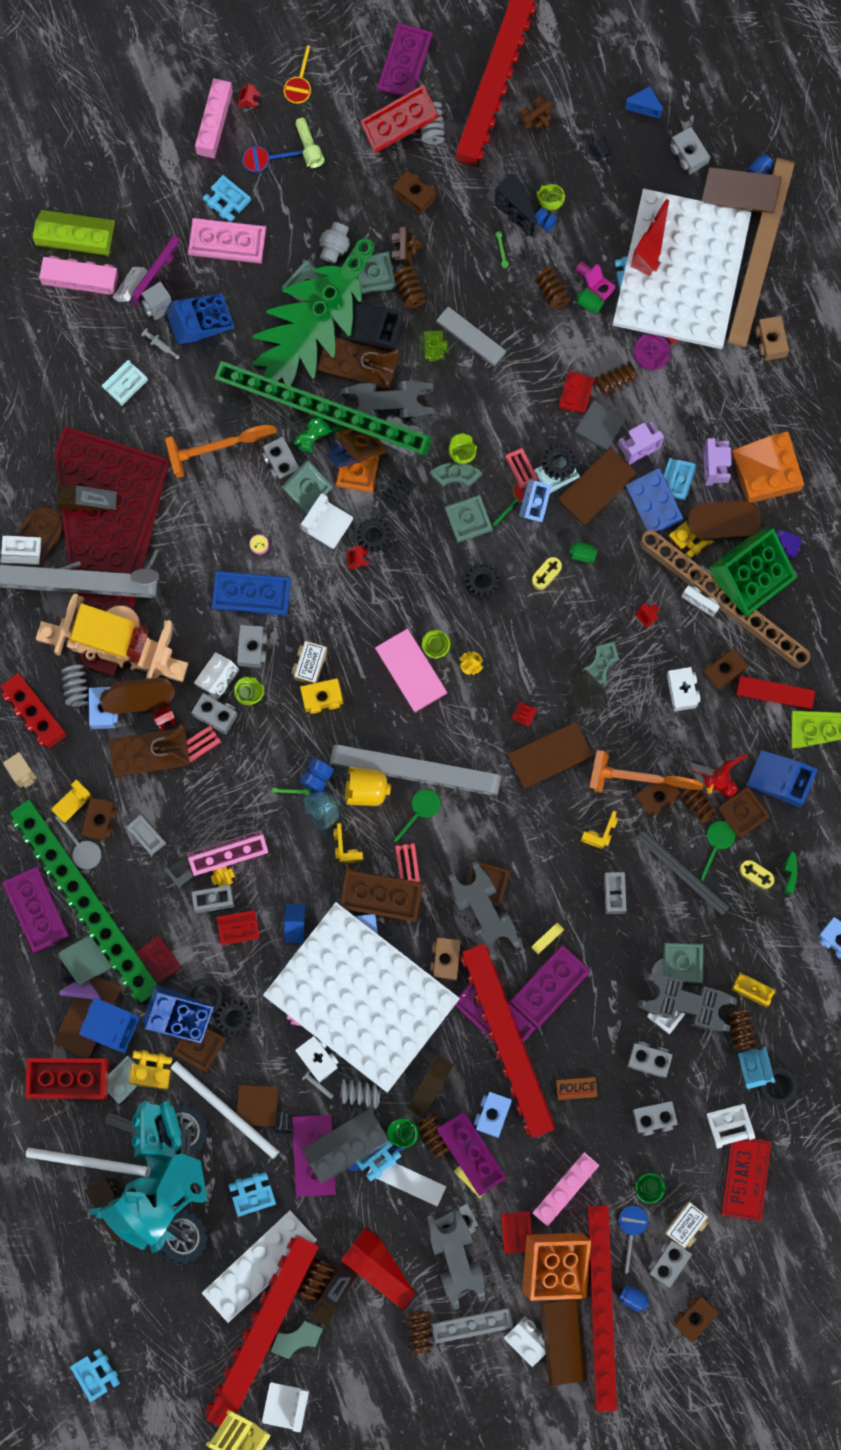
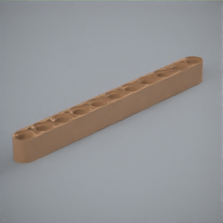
(759, 260)
(728, 608)

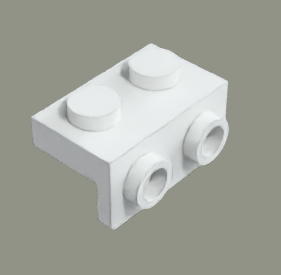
(217, 675)
(527, 1341)

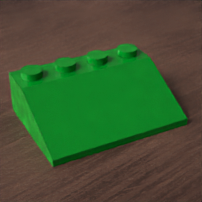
(754, 571)

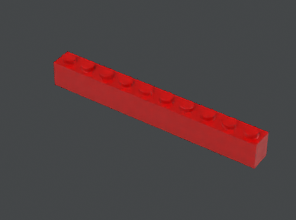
(494, 81)
(509, 1040)
(601, 1309)
(262, 1330)

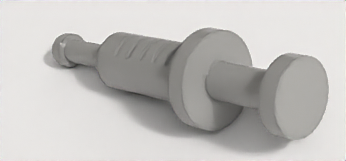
(159, 343)

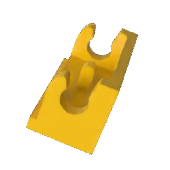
(753, 990)

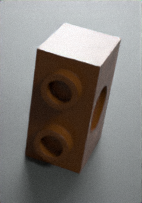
(418, 201)
(719, 679)
(650, 805)
(99, 808)
(706, 1314)

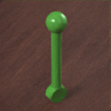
(504, 264)
(307, 791)

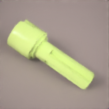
(312, 152)

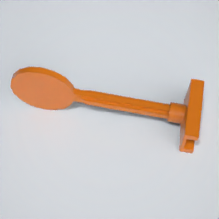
(250, 435)
(601, 771)

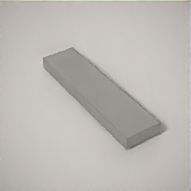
(471, 336)
(472, 1325)

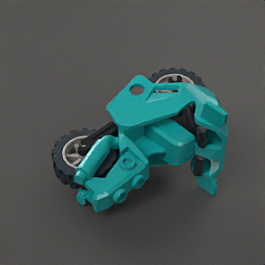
(146, 1207)

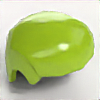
(551, 197)
(462, 448)
(436, 644)
(248, 691)

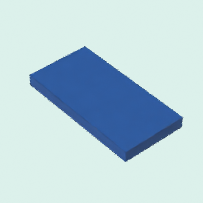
(251, 593)

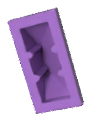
(85, 991)

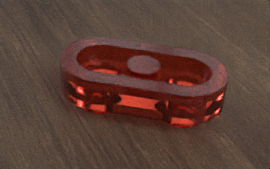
(135, 650)

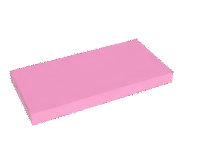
(227, 240)
(411, 670)

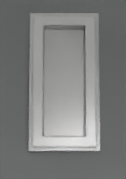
(146, 835)

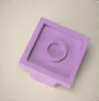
(642, 442)
(716, 460)

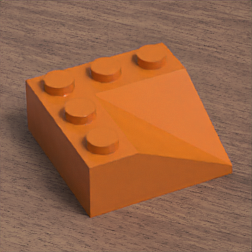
(768, 468)
(556, 1266)

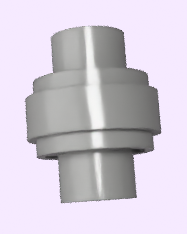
(334, 242)

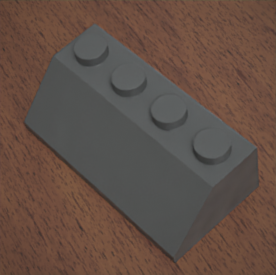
(345, 1146)

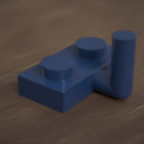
(340, 456)

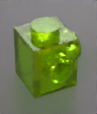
(434, 345)

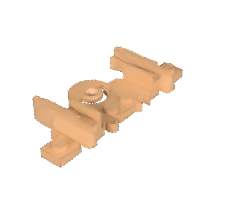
(155, 656)

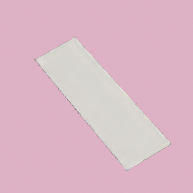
(411, 1182)

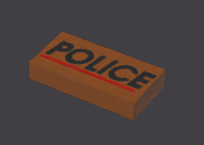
(576, 1088)

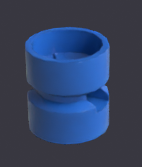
(317, 774)

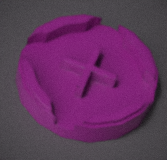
(651, 352)

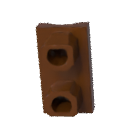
(539, 116)
(408, 246)

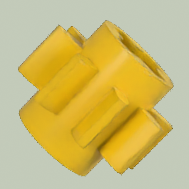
(471, 663)
(222, 876)

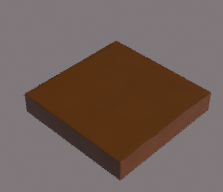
(360, 445)
(743, 812)
(499, 878)
(200, 1054)
(258, 1105)

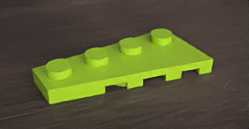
(814, 728)

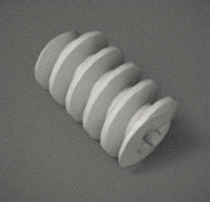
(432, 131)
(74, 686)
(360, 1093)

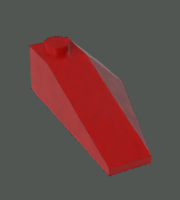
(649, 248)
(375, 1264)

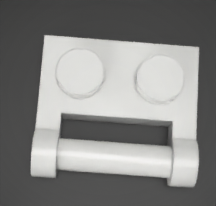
(730, 1119)

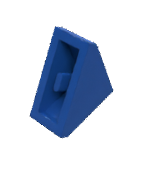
(645, 103)
(294, 923)

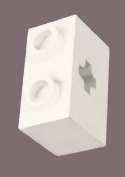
(679, 699)
(319, 1070)

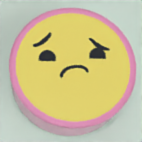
(259, 544)

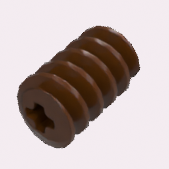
(408, 288)
(550, 288)
(616, 379)
(699, 804)
(742, 1030)
(430, 1126)
(315, 1280)
(420, 1332)

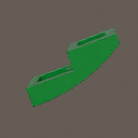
(791, 869)

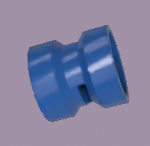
(546, 219)

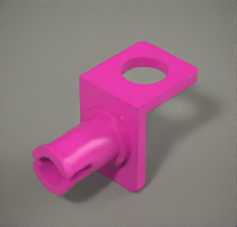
(595, 279)

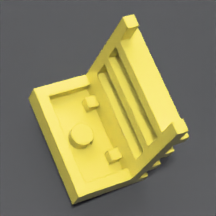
(238, 1434)

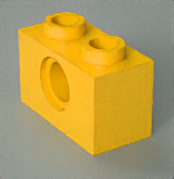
(330, 688)

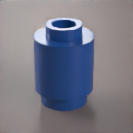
(761, 165)
(634, 1298)

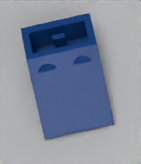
(199, 318)
(782, 778)
(177, 1014)
(109, 1025)

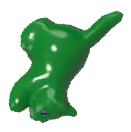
(315, 430)

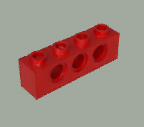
(17, 685)

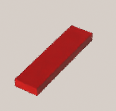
(775, 692)

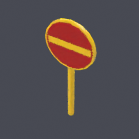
(297, 88)

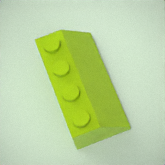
(73, 232)

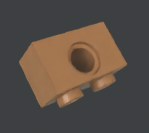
(775, 328)
(445, 971)

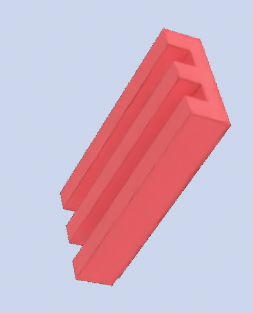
(514, 454)
(203, 741)
(405, 848)

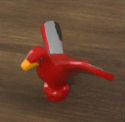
(718, 778)

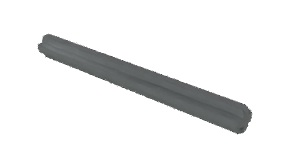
(683, 872)

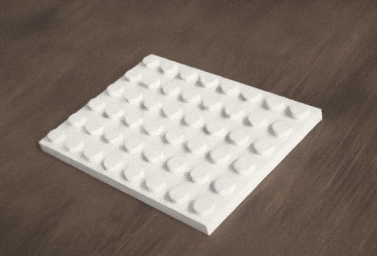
(697, 272)
(361, 997)

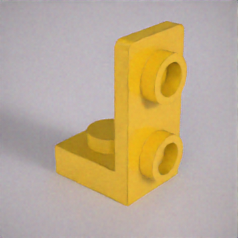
(71, 802)
(593, 839)
(352, 855)

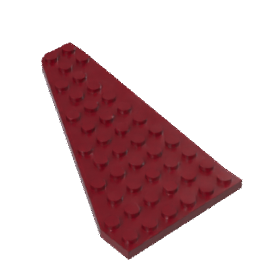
(109, 539)

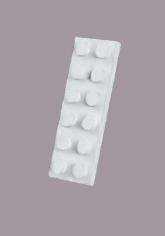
(253, 1270)

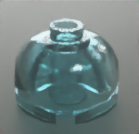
(323, 808)

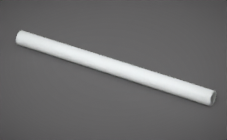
(225, 1110)
(88, 1162)

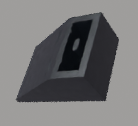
(514, 200)
(375, 327)

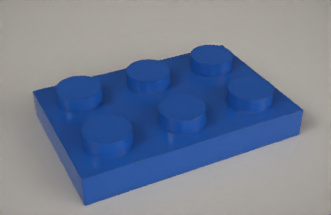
(655, 501)

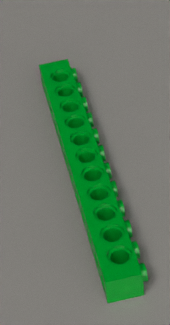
(323, 408)
(28, 812)

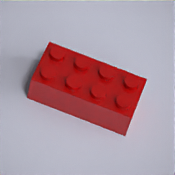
(67, 1078)

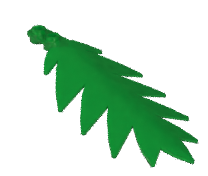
(313, 319)

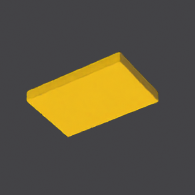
(102, 630)

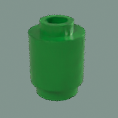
(590, 300)
(583, 552)

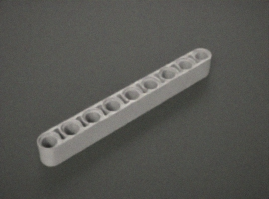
(73, 581)
(417, 770)

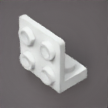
(326, 522)
(695, 597)
(285, 1406)

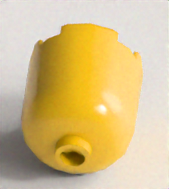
(366, 787)

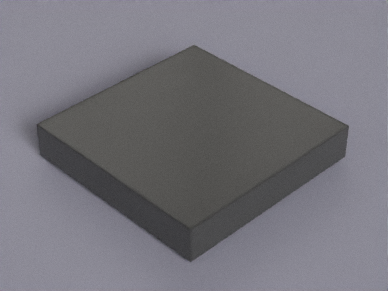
(600, 425)

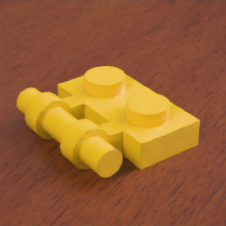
(683, 537)
(148, 1076)

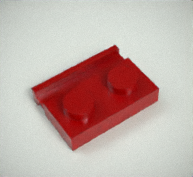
(576, 392)
(238, 927)
(515, 1229)

